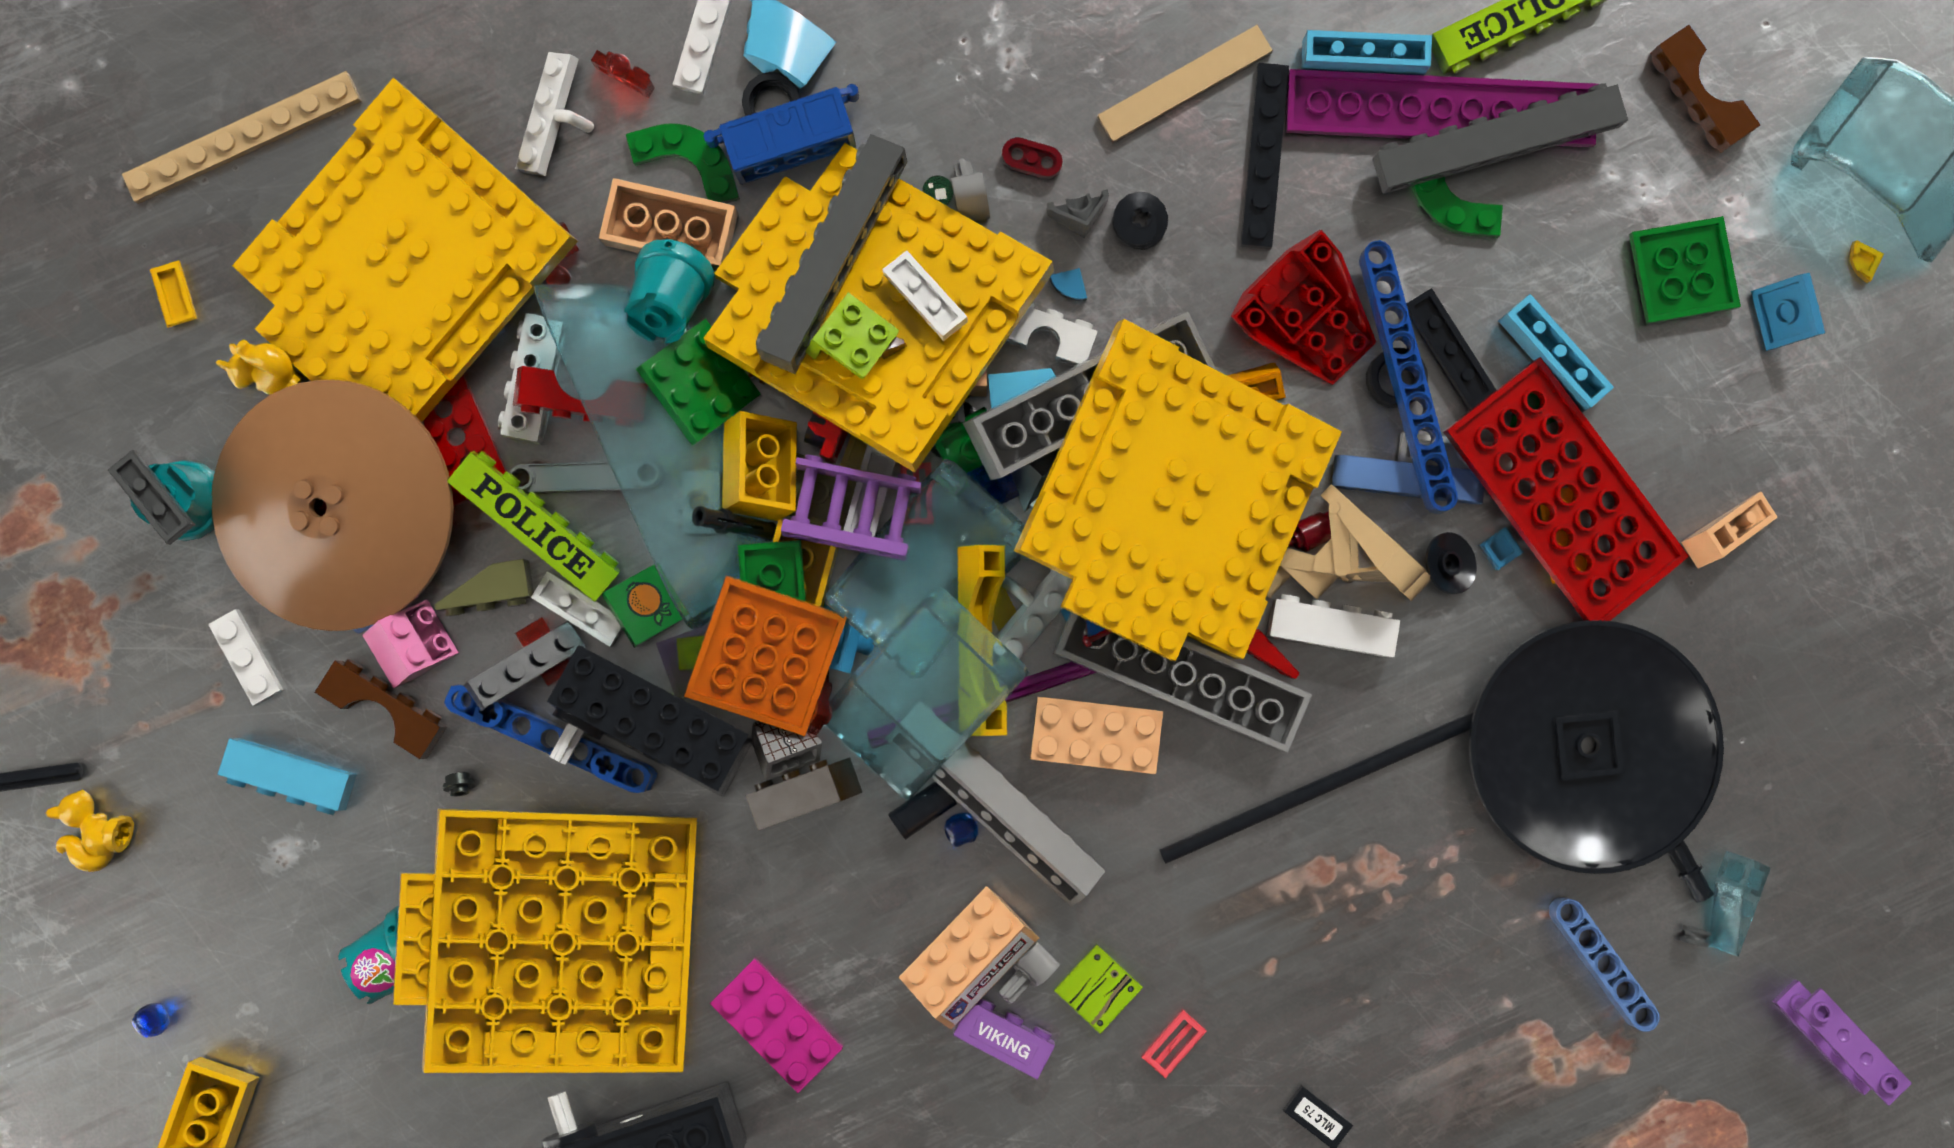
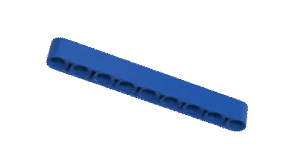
(1411, 362)

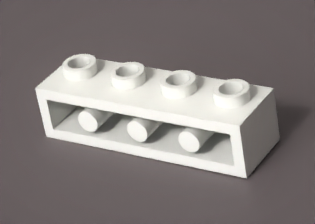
(534, 350)
(1333, 628)

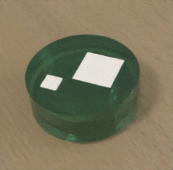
(939, 188)

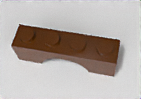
(1722, 120)
(414, 729)

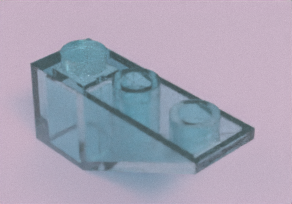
(1735, 901)

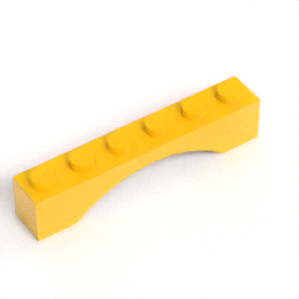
(979, 581)

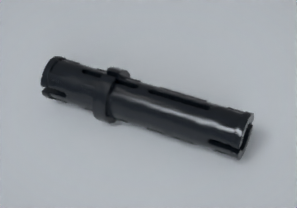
(709, 518)

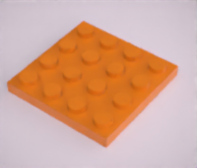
(765, 655)

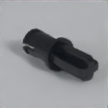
(1691, 872)

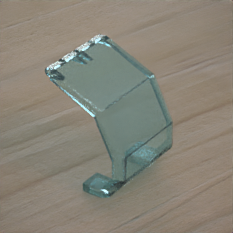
(1895, 140)
(947, 514)
(924, 692)

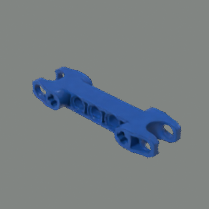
(597, 755)

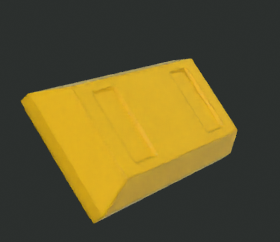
(173, 294)

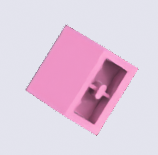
(409, 643)

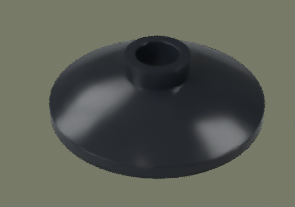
(1451, 563)

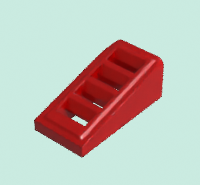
(1267, 653)

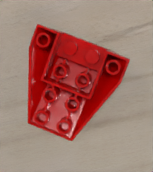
(1308, 310)

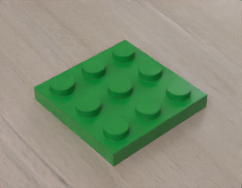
(1684, 270)
(697, 384)

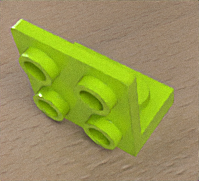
(853, 336)

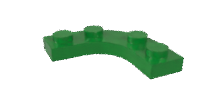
(689, 144)
(1457, 214)

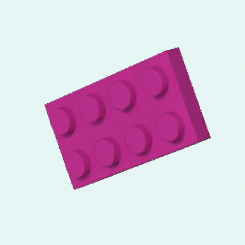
(776, 1025)

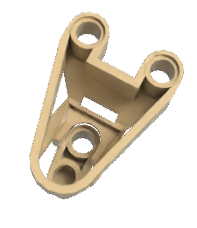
(1341, 558)

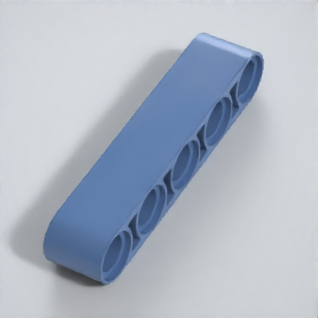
(1399, 478)
(1614, 974)

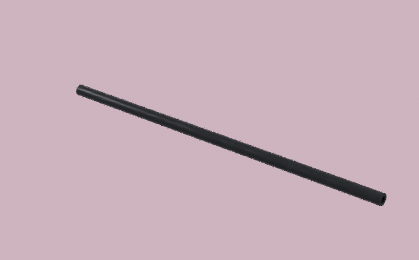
(1316, 788)

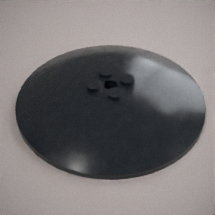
(1652, 756)

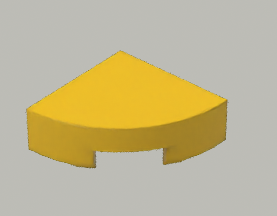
(1864, 260)

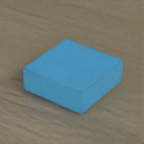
(1500, 548)

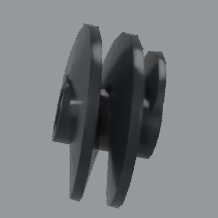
(1133, 233)

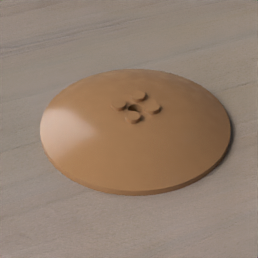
(382, 496)

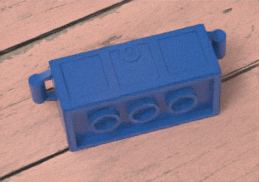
(787, 134)

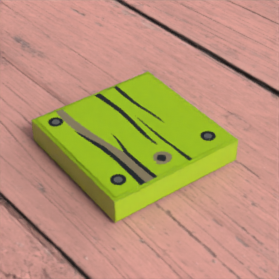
(1098, 988)

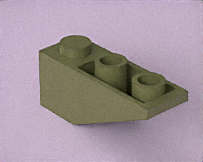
(495, 584)

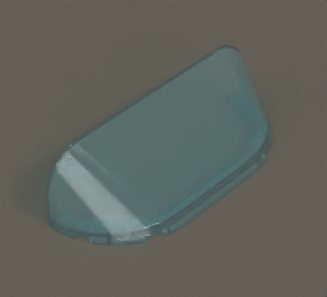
(646, 449)

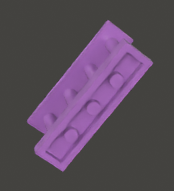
(830, 531)
(1842, 1042)

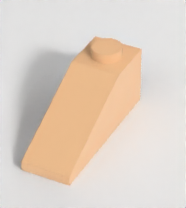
(1729, 530)

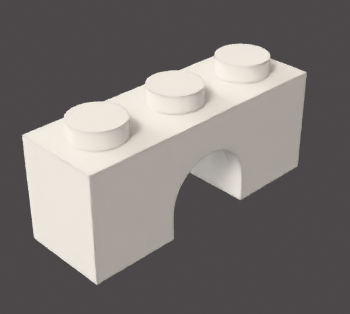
(1073, 338)

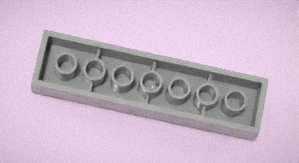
(1041, 416)
(1196, 683)

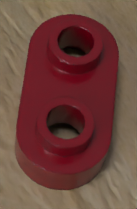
(1032, 157)

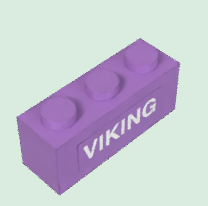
(1006, 1038)

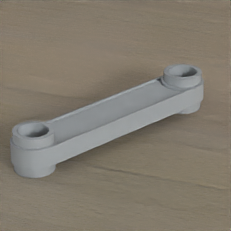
(568, 477)

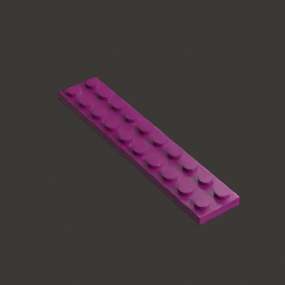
(1408, 103)

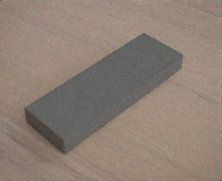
(151, 497)

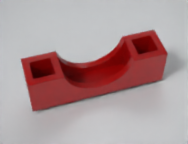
(539, 390)

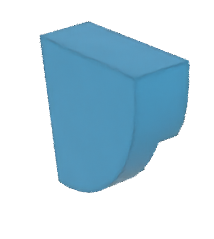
(1070, 284)

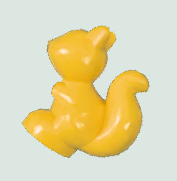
(262, 365)
(99, 836)

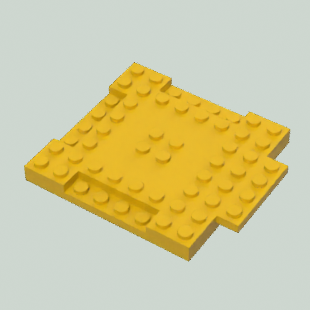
(400, 257)
(920, 388)
(1174, 497)
(550, 942)

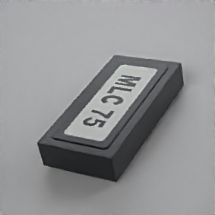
(1317, 1117)

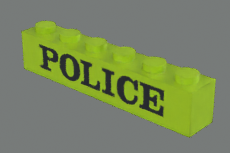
(1496, 26)
(533, 525)

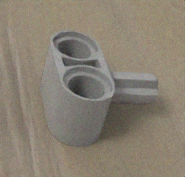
(970, 192)
(1031, 969)

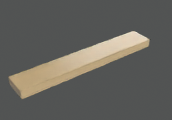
(1184, 84)

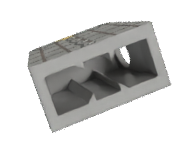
(783, 750)

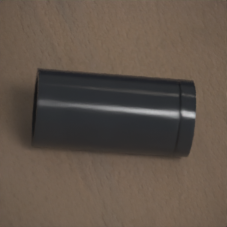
(921, 809)

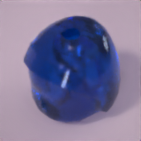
(961, 829)
(151, 1020)

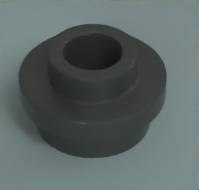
(458, 784)

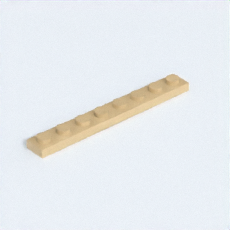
(241, 137)

